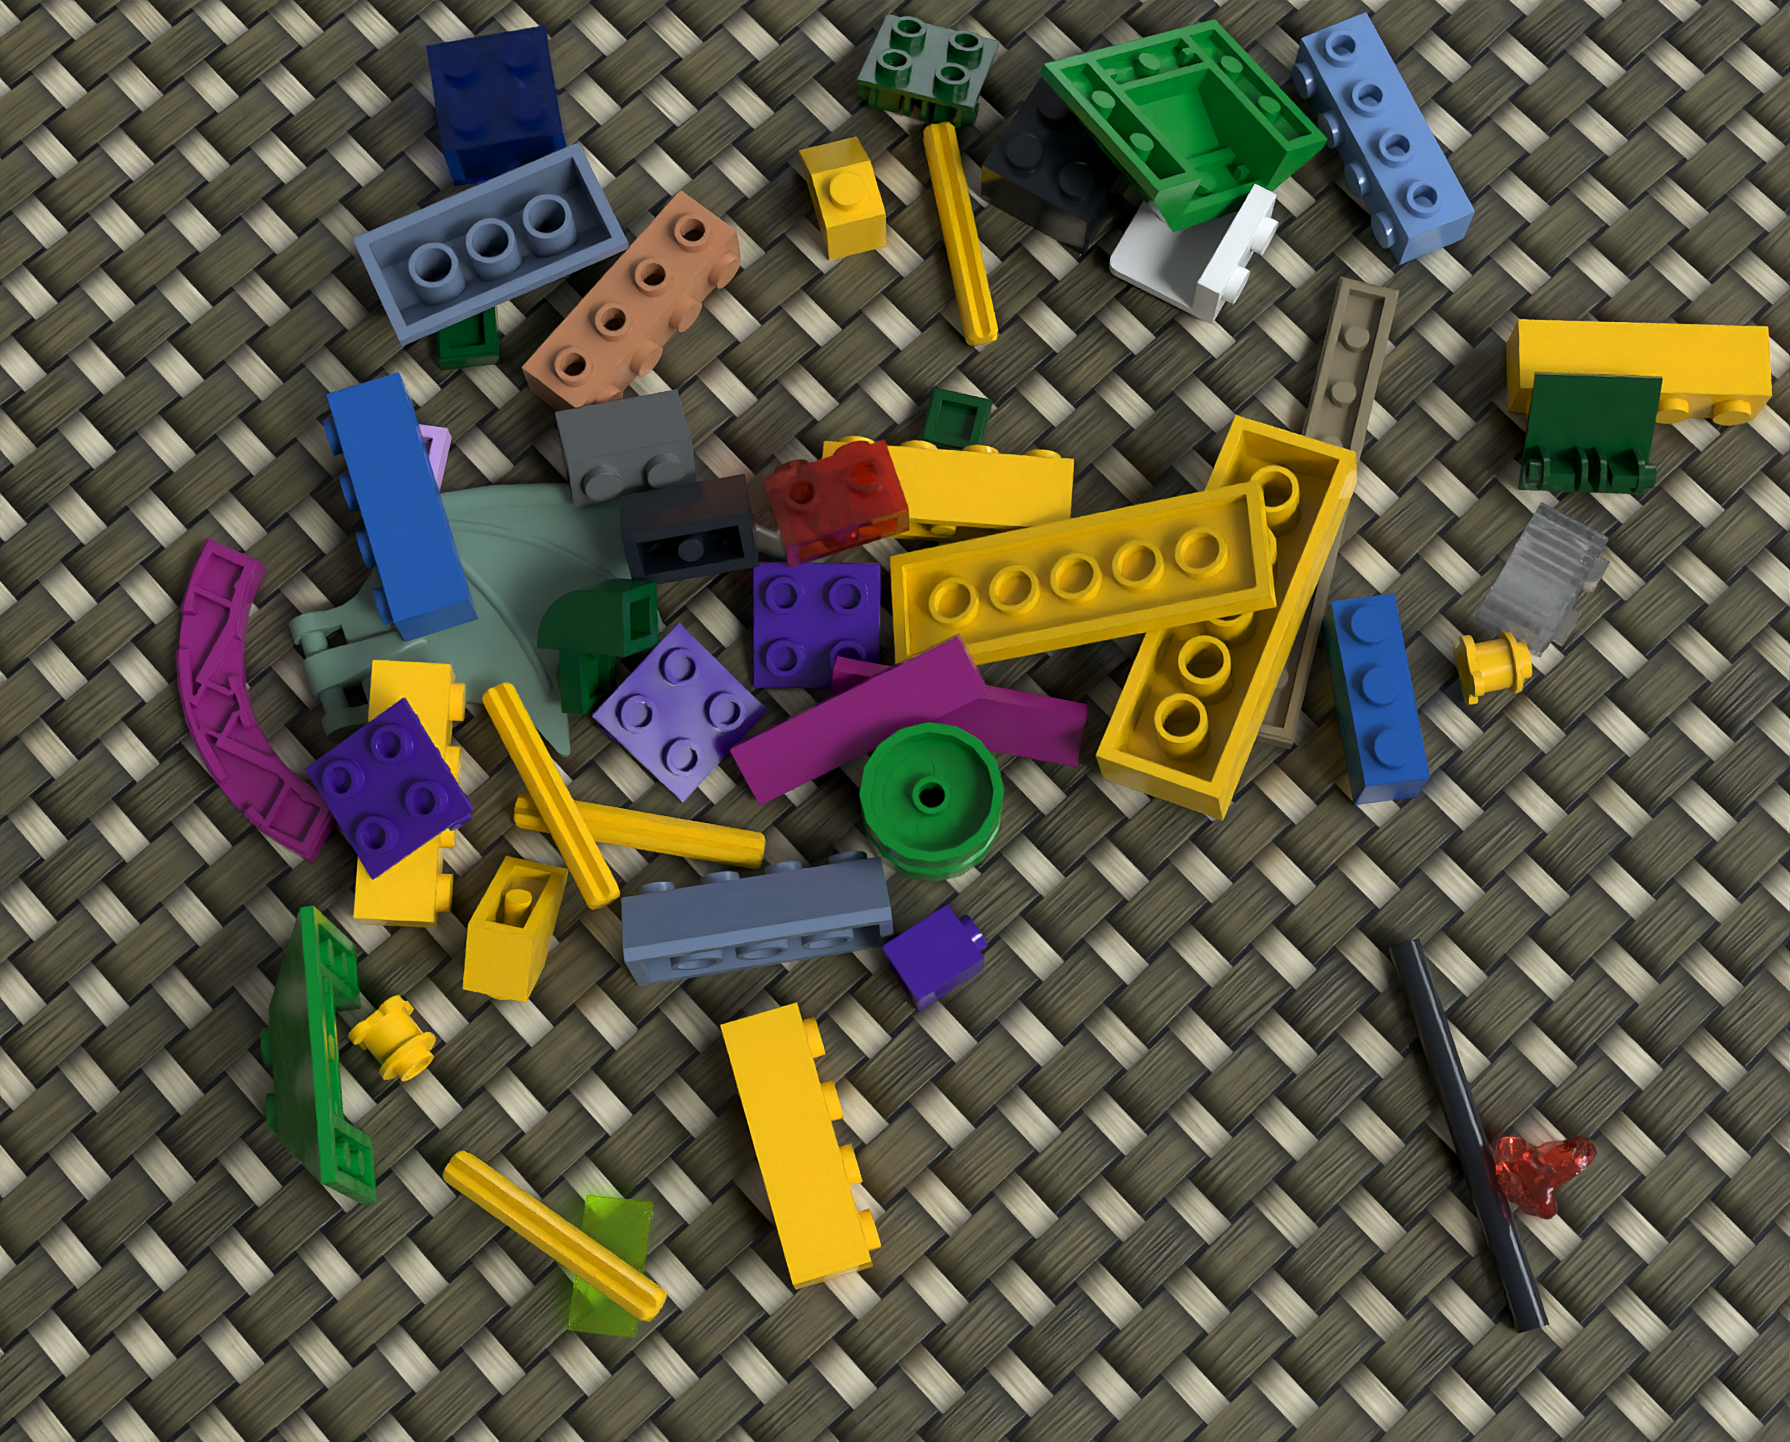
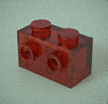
(836, 502)

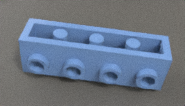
(1381, 139)

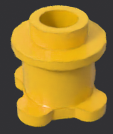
(1491, 665)
(395, 1040)

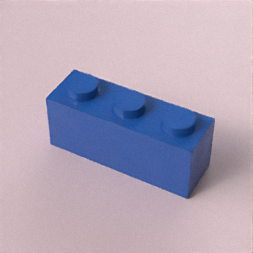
(1374, 699)

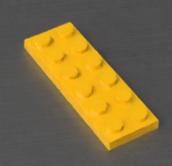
(1088, 577)

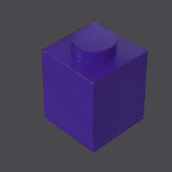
(935, 956)

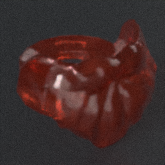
(1533, 1172)

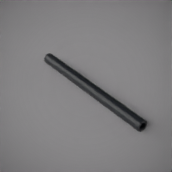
(1468, 1136)

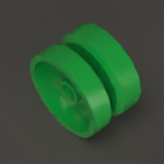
(931, 764)

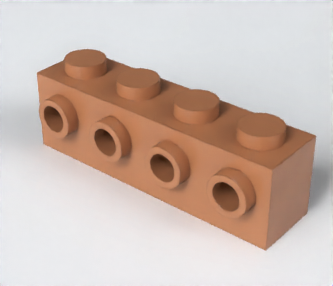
(635, 308)

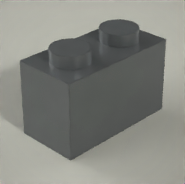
(625, 447)

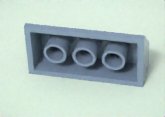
(490, 243)
(756, 919)

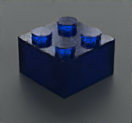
(496, 102)

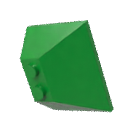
(1186, 120)
(302, 1048)

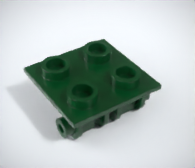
(929, 66)
(1590, 433)

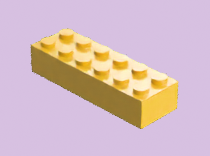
(1208, 683)

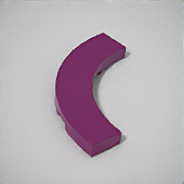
(221, 710)

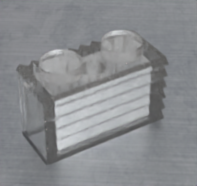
(1543, 579)

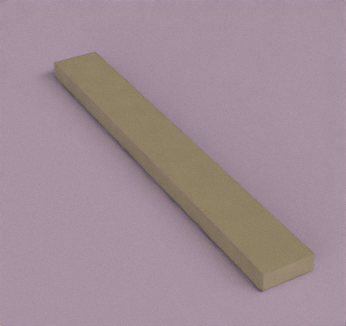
(1338, 416)

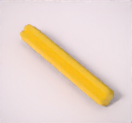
(960, 234)
(551, 796)
(657, 833)
(555, 1236)

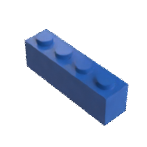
(400, 508)

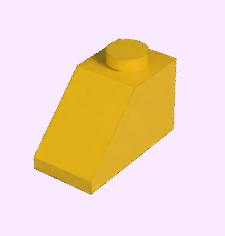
(845, 197)
(513, 929)

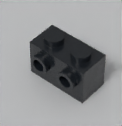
(689, 530)

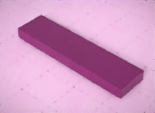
(1002, 718)
(858, 719)

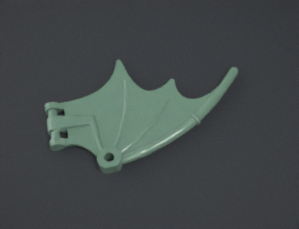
(518, 556)

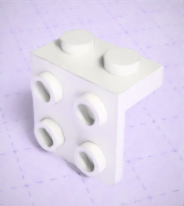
(1197, 264)

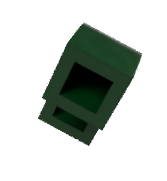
(593, 629)

